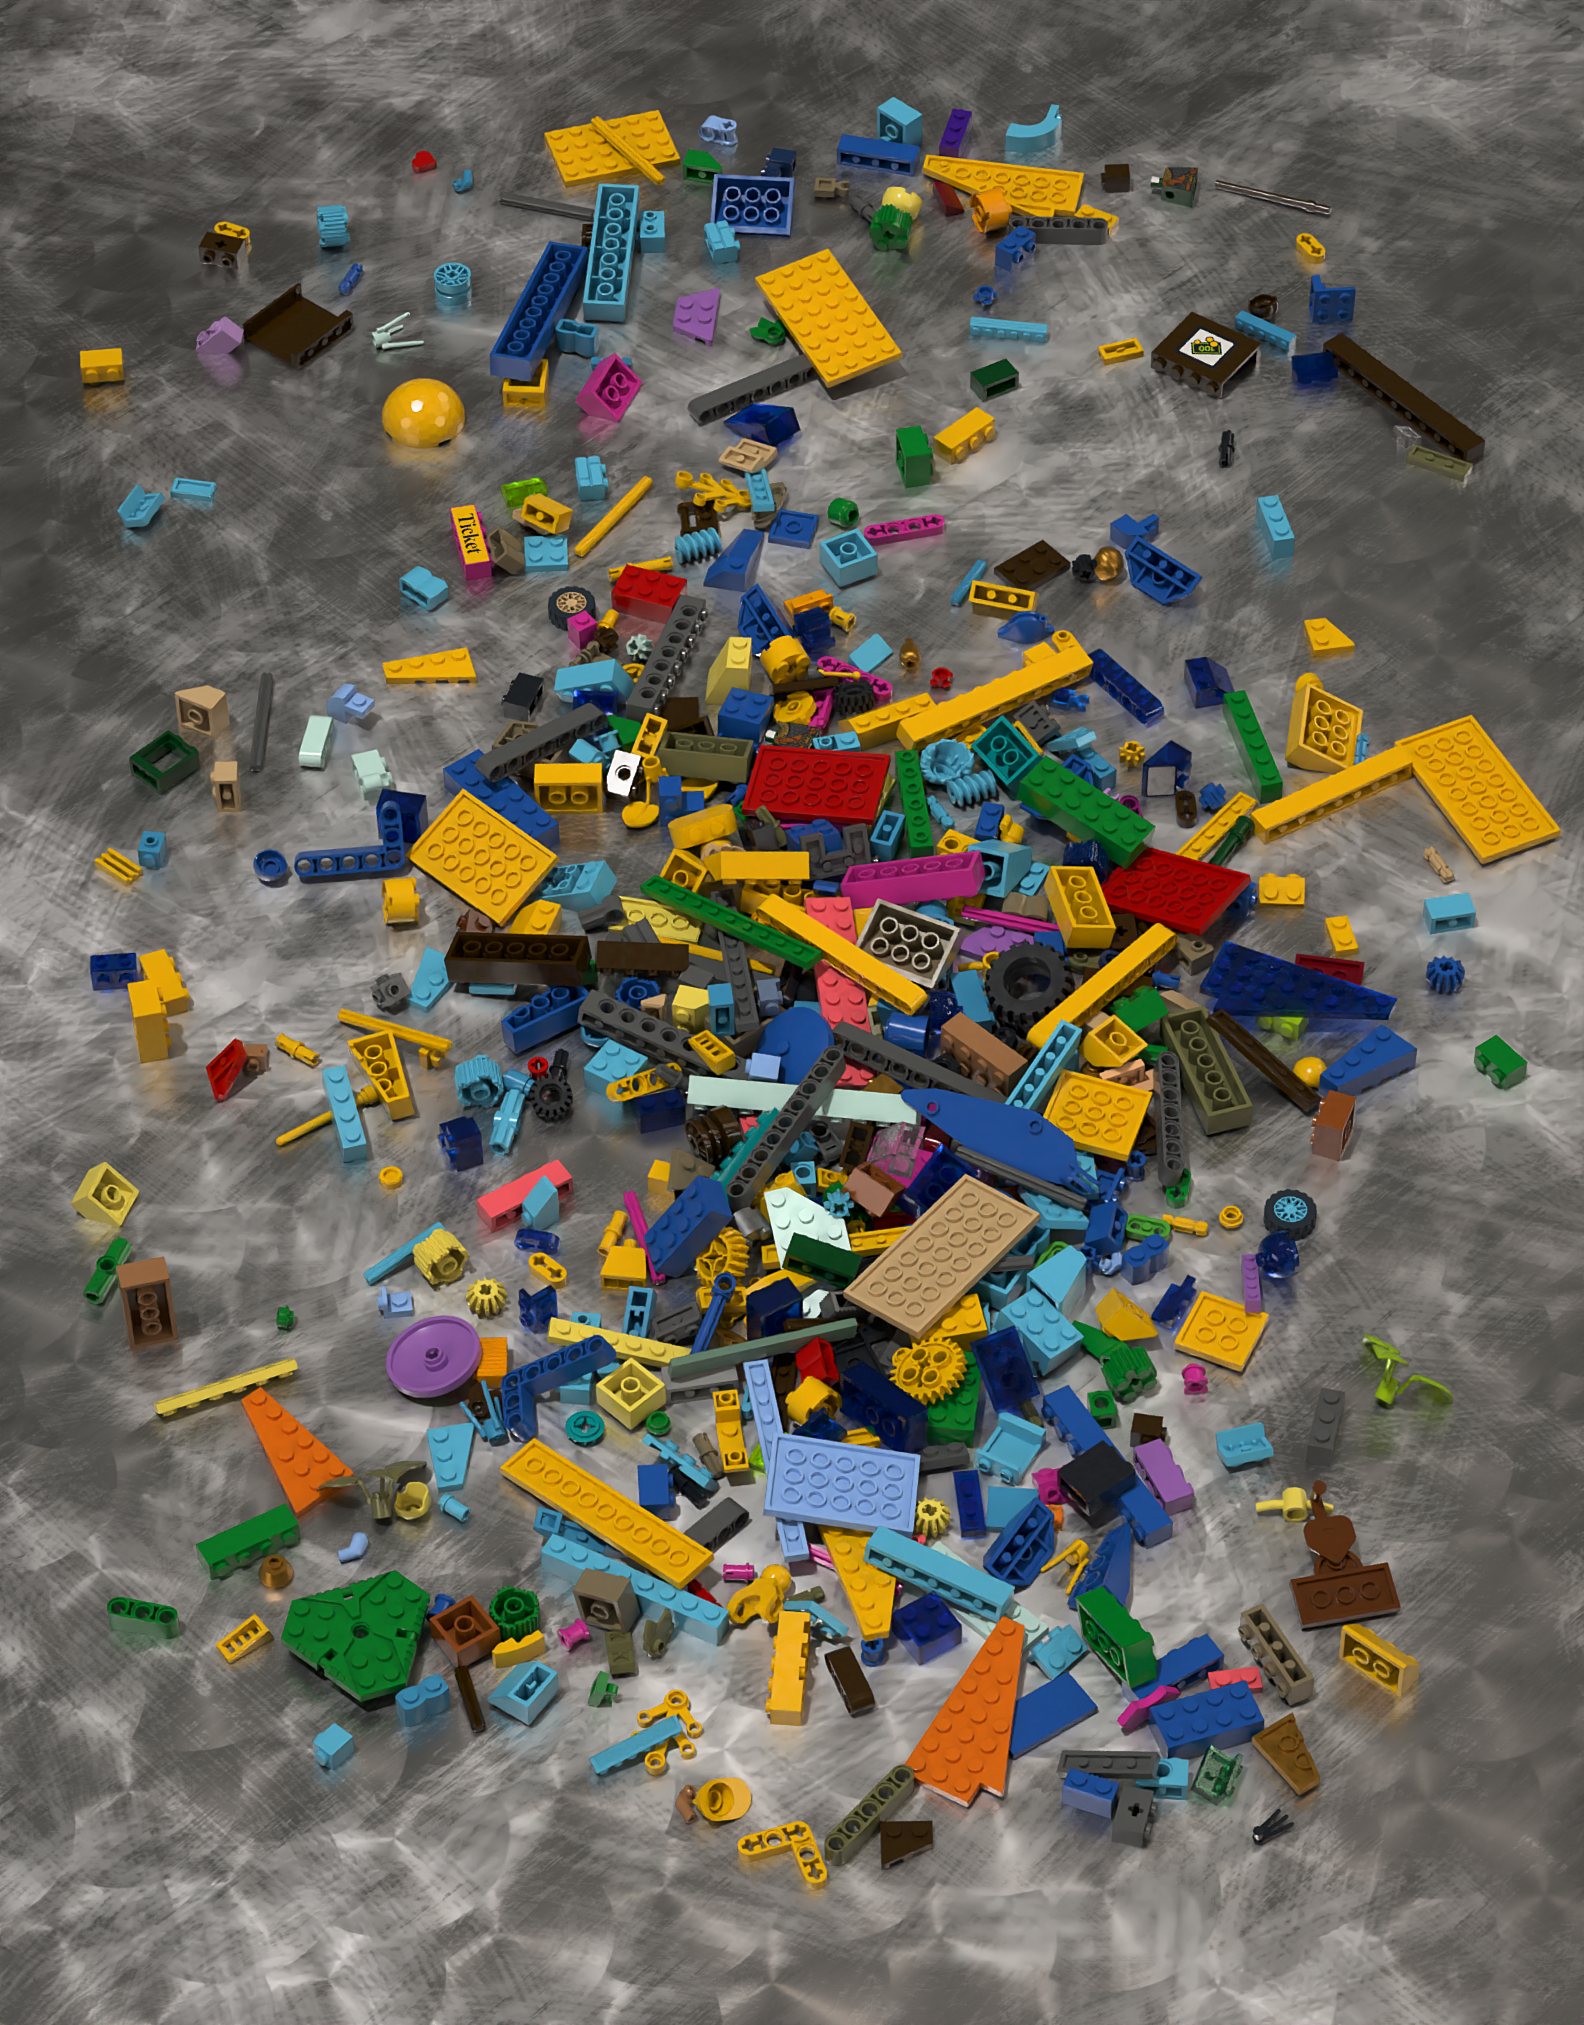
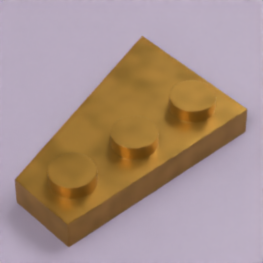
(1285, 1750)

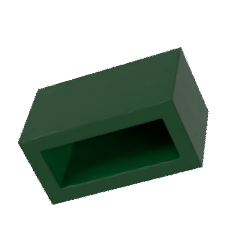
(994, 380)

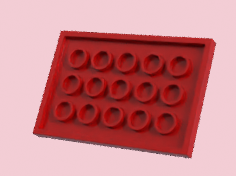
(817, 784)
(1173, 890)

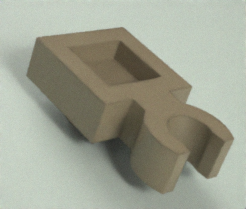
(829, 187)

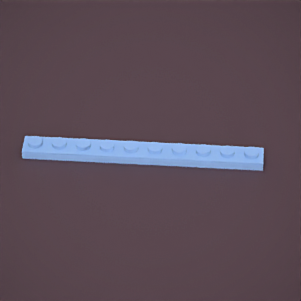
(767, 1421)

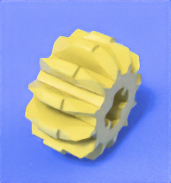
(486, 1297)
(931, 1517)

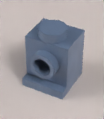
(769, 996)

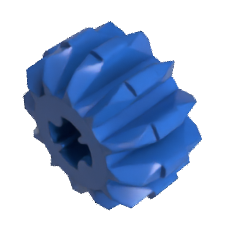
(1445, 974)

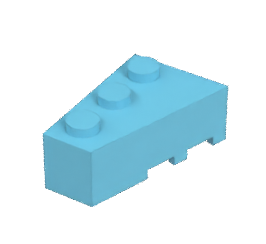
(596, 676)

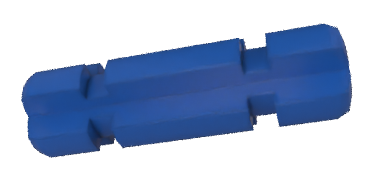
(350, 278)

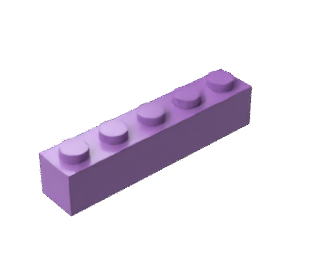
(1250, 1283)

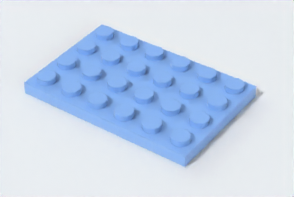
(841, 1484)

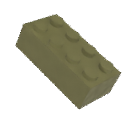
(706, 757)

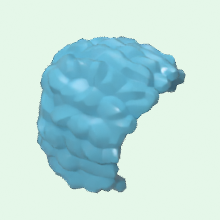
(946, 761)

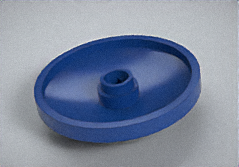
(799, 1039)

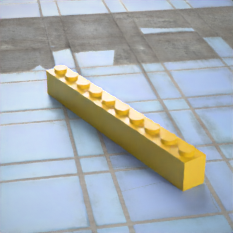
(994, 698)

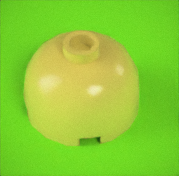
(902, 200)

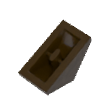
(698, 726)

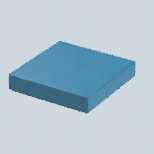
(1005, 1504)

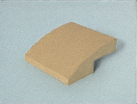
(748, 456)

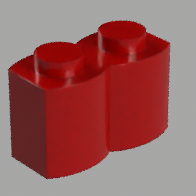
(817, 1360)

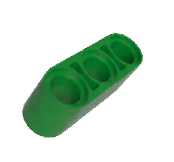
(143, 1618)

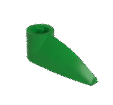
(1098, 1342)

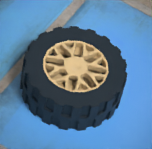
(569, 602)

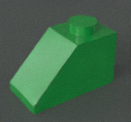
(700, 167)
(627, 731)

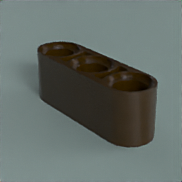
(849, 1680)

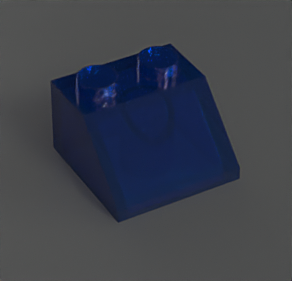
(1206, 682)

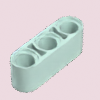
(316, 741)

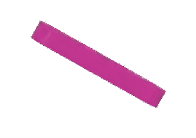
(904, 531)
(881, 688)

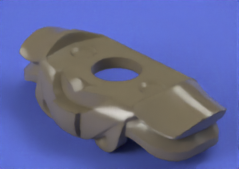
(763, 518)

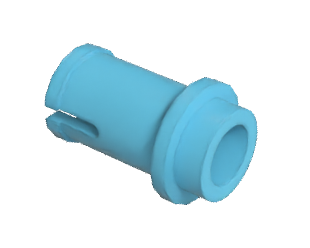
(449, 1504)

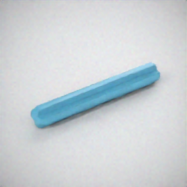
(398, 1256)

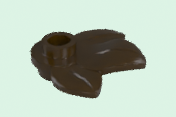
(478, 1402)

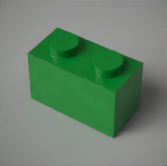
(1500, 1062)

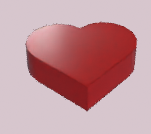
(423, 162)

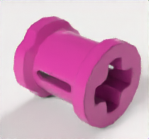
(573, 1634)

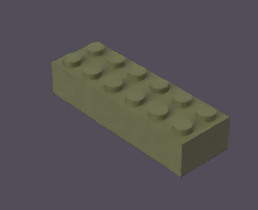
(1206, 1070)

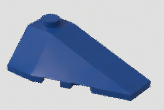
(1110, 1568)

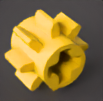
(1131, 754)

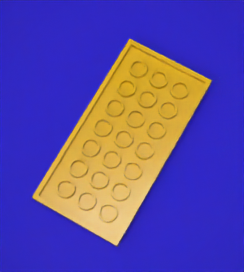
(828, 318)
(1478, 789)

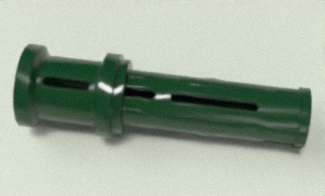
(1235, 838)

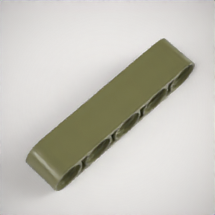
(864, 1825)

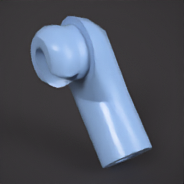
(1112, 1265)
(355, 1549)

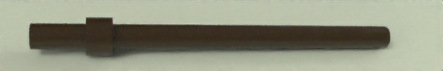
(1309, 206)

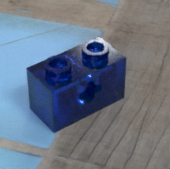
(602, 700)

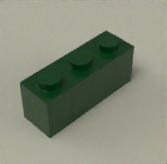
(821, 1261)

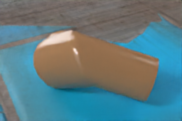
(684, 1803)

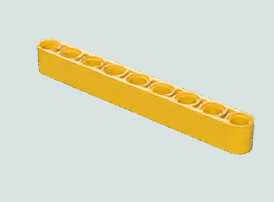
(843, 954)
(1106, 983)

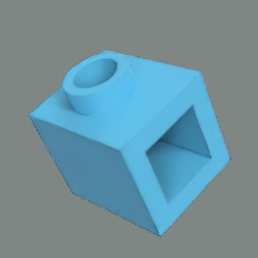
(333, 1746)

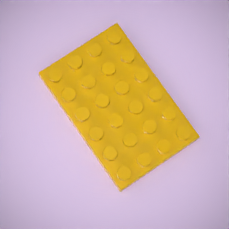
(588, 157)
(482, 857)

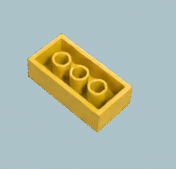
(1079, 907)

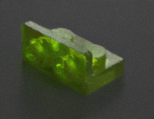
(516, 492)

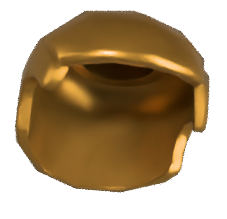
(1109, 563)

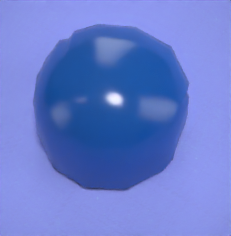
(270, 865)

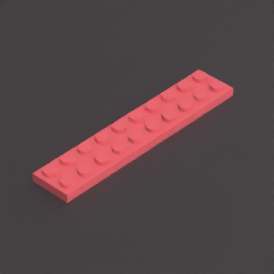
(839, 995)

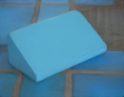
(870, 654)

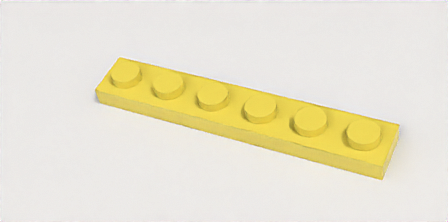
(626, 1346)
(235, 1384)

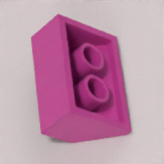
(609, 389)

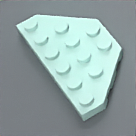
(795, 1213)

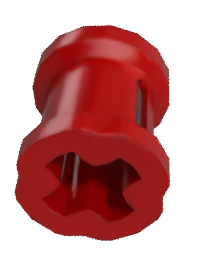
(533, 1067)

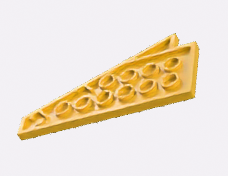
(864, 1585)

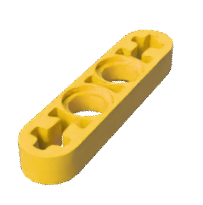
(643, 1080)

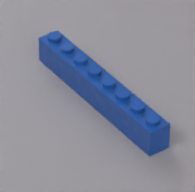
(1081, 1432)

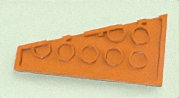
(293, 1452)

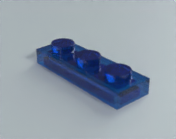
(969, 1503)

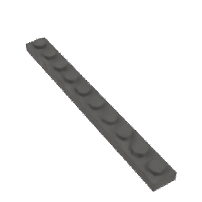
(737, 970)

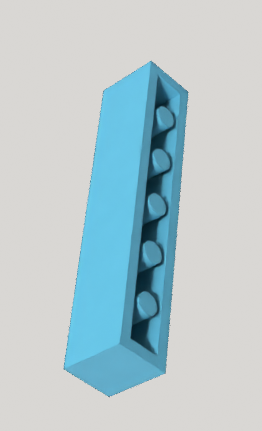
(1046, 1067)
(938, 1573)

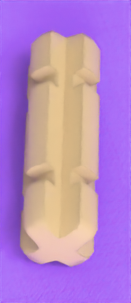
(1438, 864)

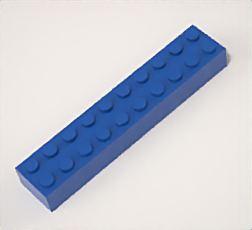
(539, 311)

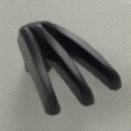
(1266, 1832)

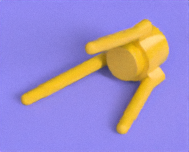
(1073, 1554)

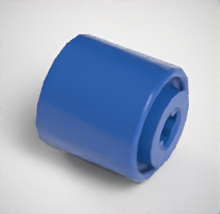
(908, 1030)

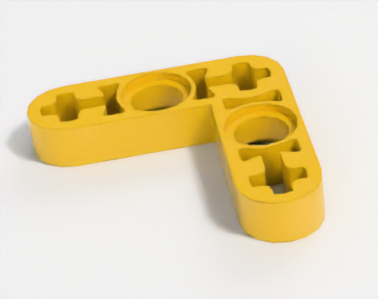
(795, 1844)

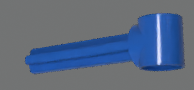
(714, 1311)

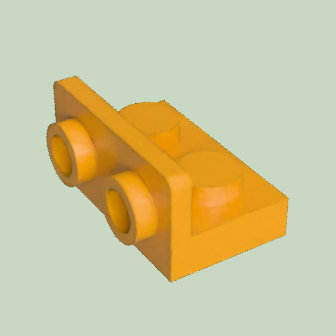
(809, 601)

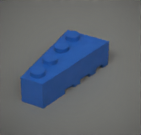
(543, 1017)
(1369, 1062)

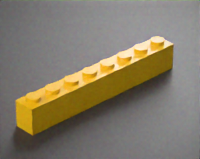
(1331, 794)

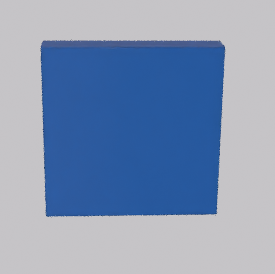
(793, 529)

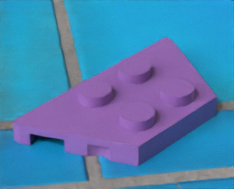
(697, 315)
(992, 939)

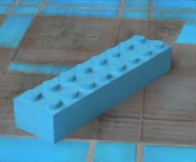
(611, 252)

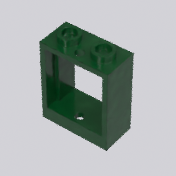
(141, 762)

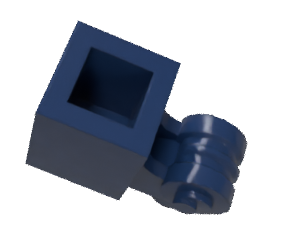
(780, 163)

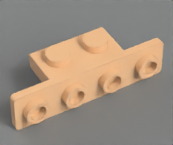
(1131, 1075)

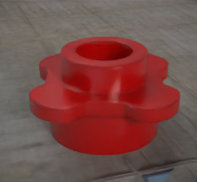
(941, 677)

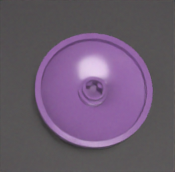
(433, 1356)

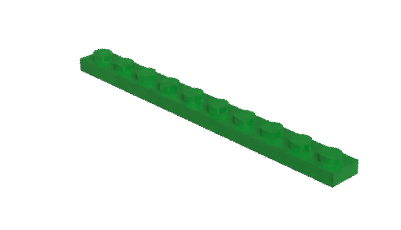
(731, 922)

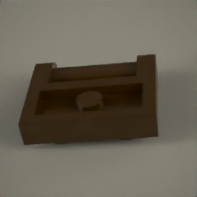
(704, 517)

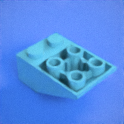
(577, 885)

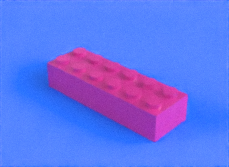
(914, 879)

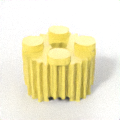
(440, 1257)

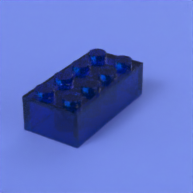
(883, 1409)

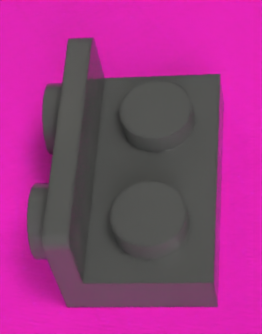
(1037, 722)

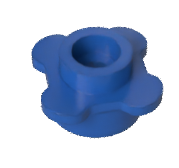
(985, 295)

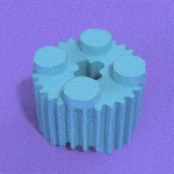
(332, 225)
(478, 1082)

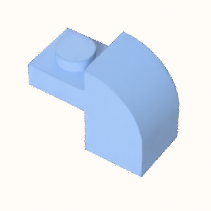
(348, 702)

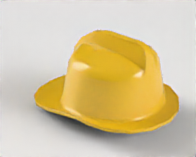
(723, 1799)

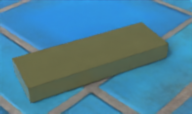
(1439, 463)

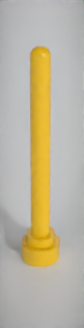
(366, 1096)

